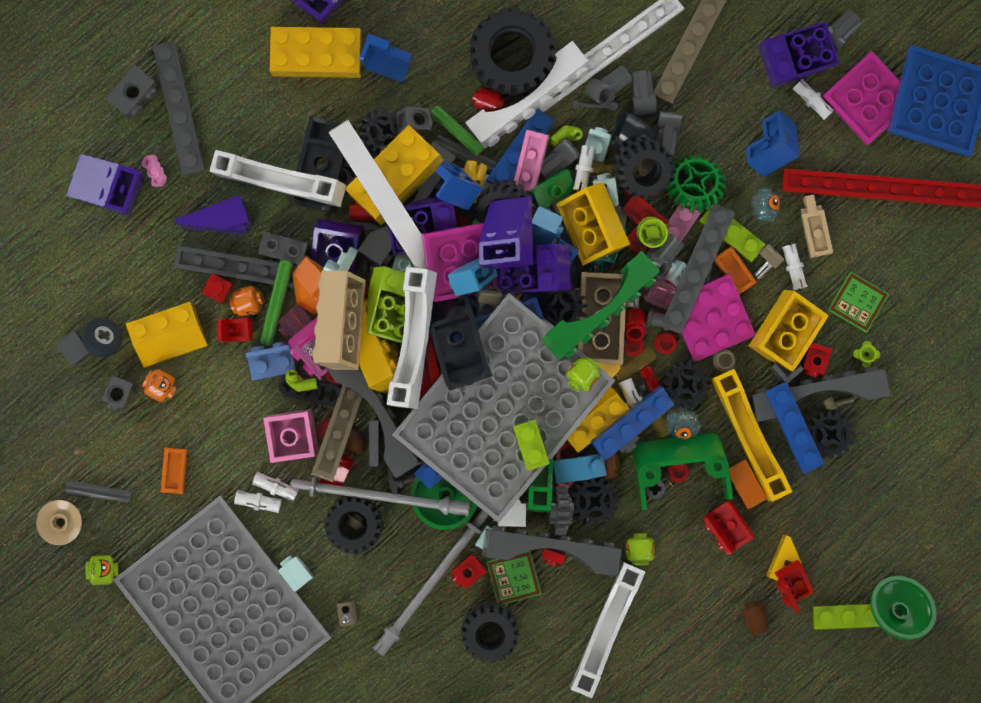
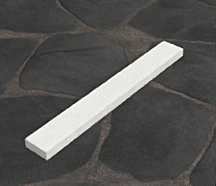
(623, 41)
(380, 191)

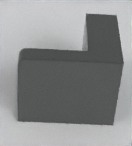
(73, 348)
(783, 374)

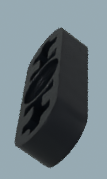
(326, 400)

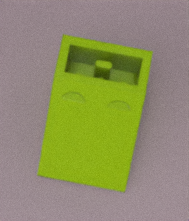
(386, 304)

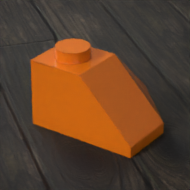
(306, 284)

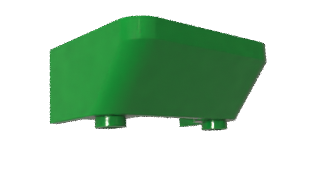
(654, 454)

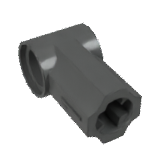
(844, 28)
(604, 90)
(643, 100)
(668, 128)
(563, 156)
(665, 254)

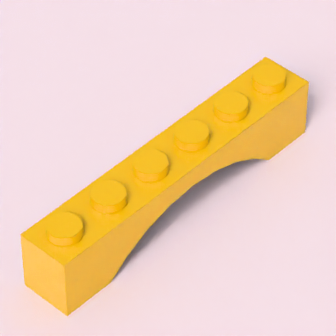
(750, 436)

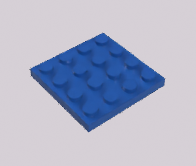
(938, 102)

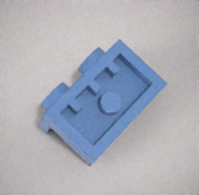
(270, 362)

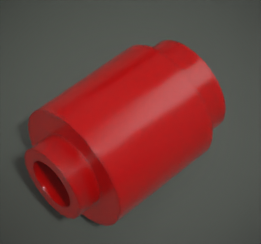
(488, 100)
(358, 213)
(635, 324)

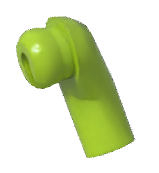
(570, 132)
(298, 383)

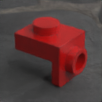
(235, 330)
(553, 556)

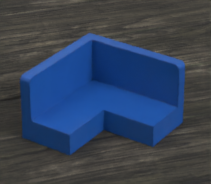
(385, 60)
(776, 147)
(458, 186)

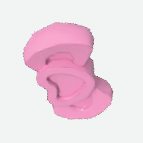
(154, 170)

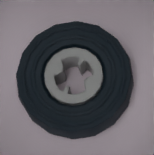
(104, 347)

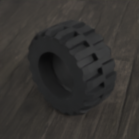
(517, 23)

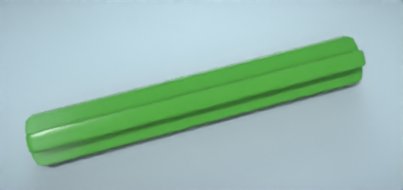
(276, 302)

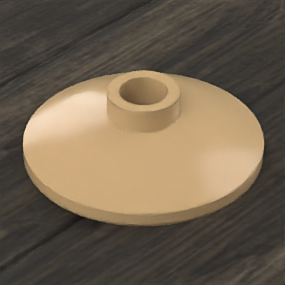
(48, 526)

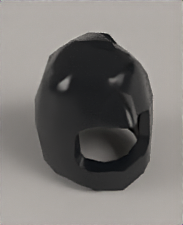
(629, 127)

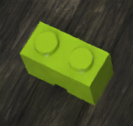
(531, 445)

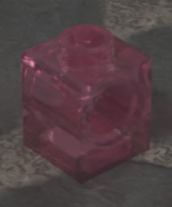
(659, 293)
(293, 321)

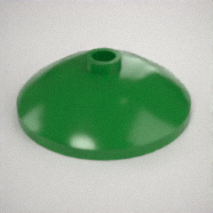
(434, 517)
(909, 600)

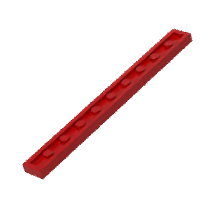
(881, 188)

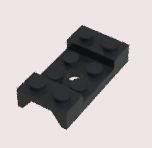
(319, 145)
(460, 361)

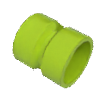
(652, 232)

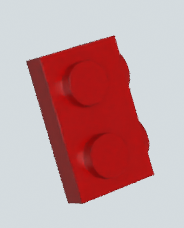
(728, 527)
(793, 584)

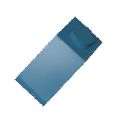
(546, 227)
(470, 278)
(578, 468)

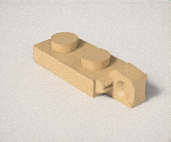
(815, 228)

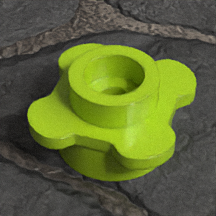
(860, 354)

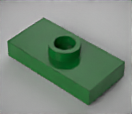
(552, 189)

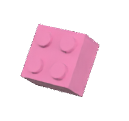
(291, 435)

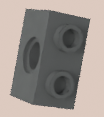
(132, 80)
(283, 248)

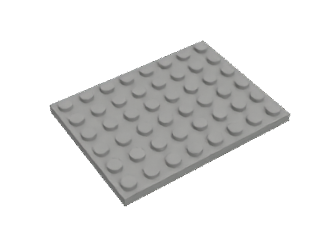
(470, 429)
(222, 607)

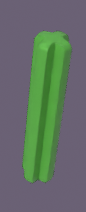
(456, 130)

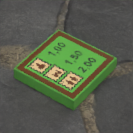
(858, 302)
(514, 578)

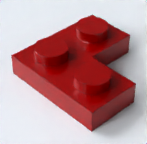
(637, 210)

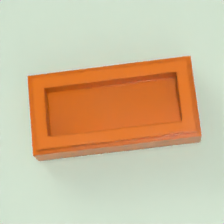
(731, 264)
(174, 470)
(746, 484)

